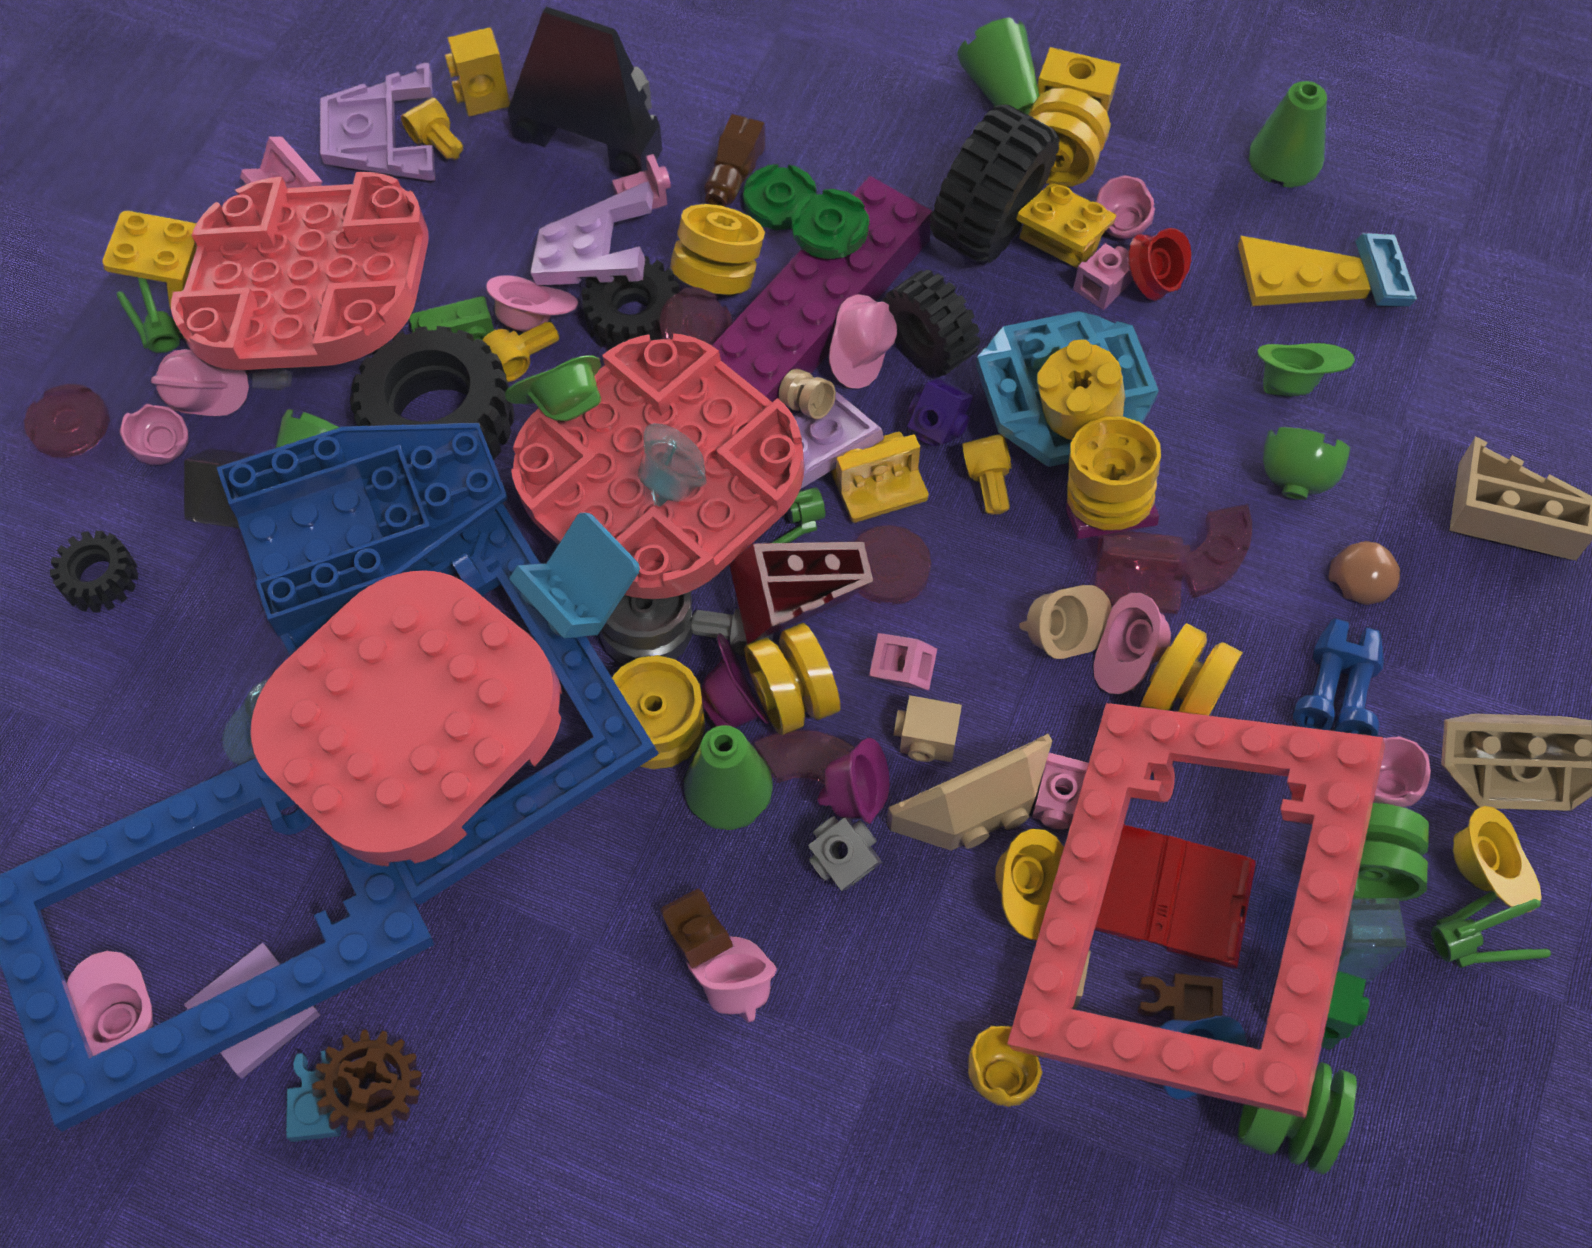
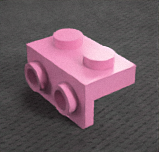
(282, 161)

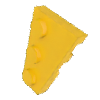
(1298, 274)

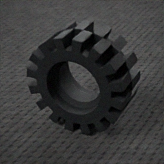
(82, 555)

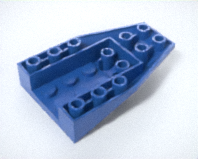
(355, 509)

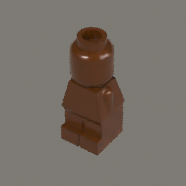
(736, 159)

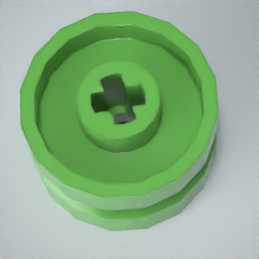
(1393, 854)

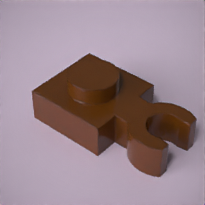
(1187, 997)

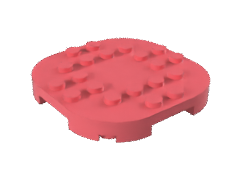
(302, 273)
(593, 462)
(406, 716)

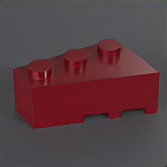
(795, 581)

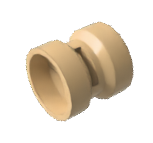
(805, 393)

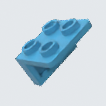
(580, 579)

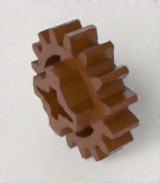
(385, 1090)

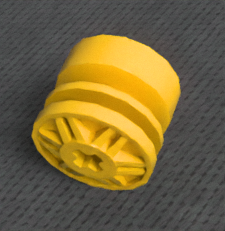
(1113, 473)

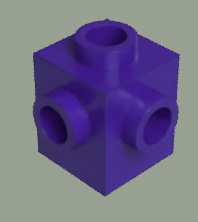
(939, 412)

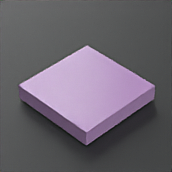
(256, 1049)

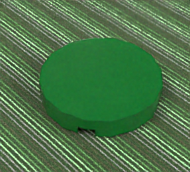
(773, 194)
(830, 224)

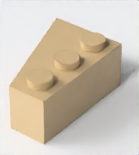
(1518, 507)

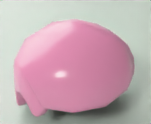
(1131, 204)
(154, 434)
(1403, 773)

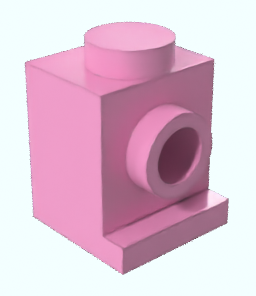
(1108, 269)
(903, 661)
(1062, 775)

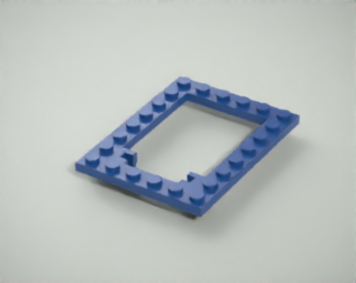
(484, 560)
(375, 935)

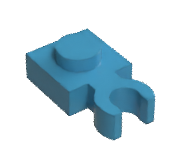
(1059, 335)
(302, 1113)

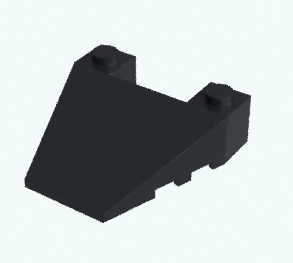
(583, 84)

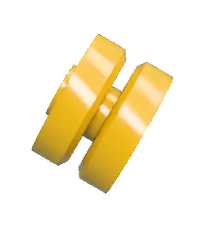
(1081, 130)
(717, 249)
(792, 678)
(1186, 678)
(666, 704)

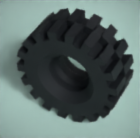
(604, 299)
(932, 323)

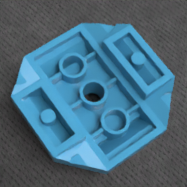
(1014, 390)

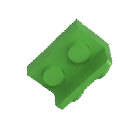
(466, 315)

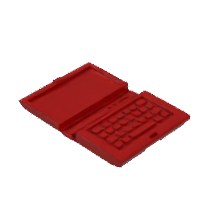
(1178, 896)

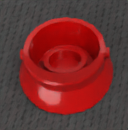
(1159, 262)

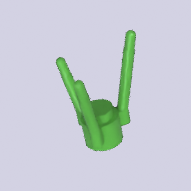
(159, 329)
(806, 511)
(1459, 938)

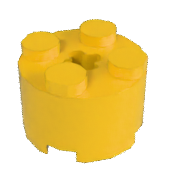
(1079, 387)

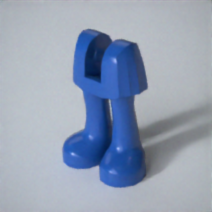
(1338, 657)

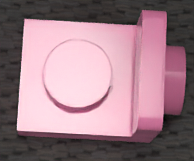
(655, 175)

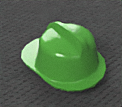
(1299, 367)
(562, 391)

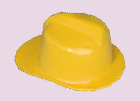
(1493, 858)
(1027, 878)

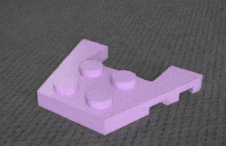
(360, 127)
(582, 242)

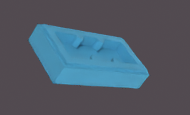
(1386, 269)

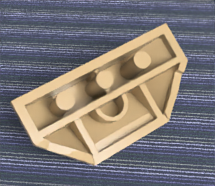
(1520, 760)
(976, 801)

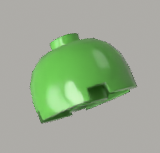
(1303, 462)

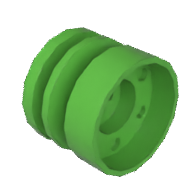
(1318, 1134)

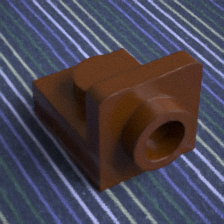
(695, 928)

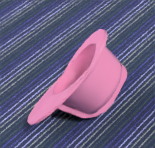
(526, 305)
(860, 340)
(199, 387)
(1131, 643)
(737, 979)
(110, 999)

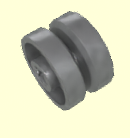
(648, 628)

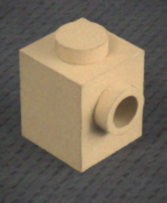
(928, 729)

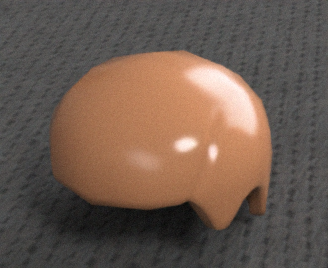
(1365, 572)

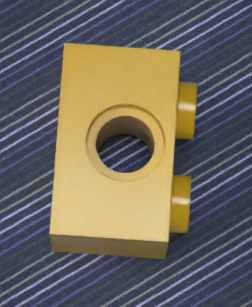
(478, 70)
(1079, 73)

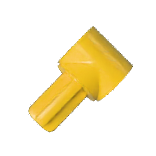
(430, 125)
(516, 349)
(988, 463)

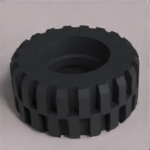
(992, 181)
(433, 362)

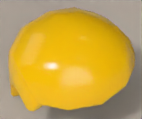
(1000, 1072)

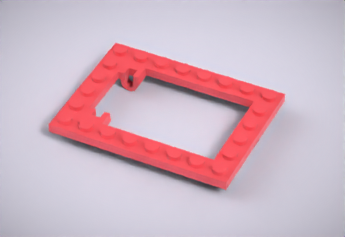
(1330, 787)

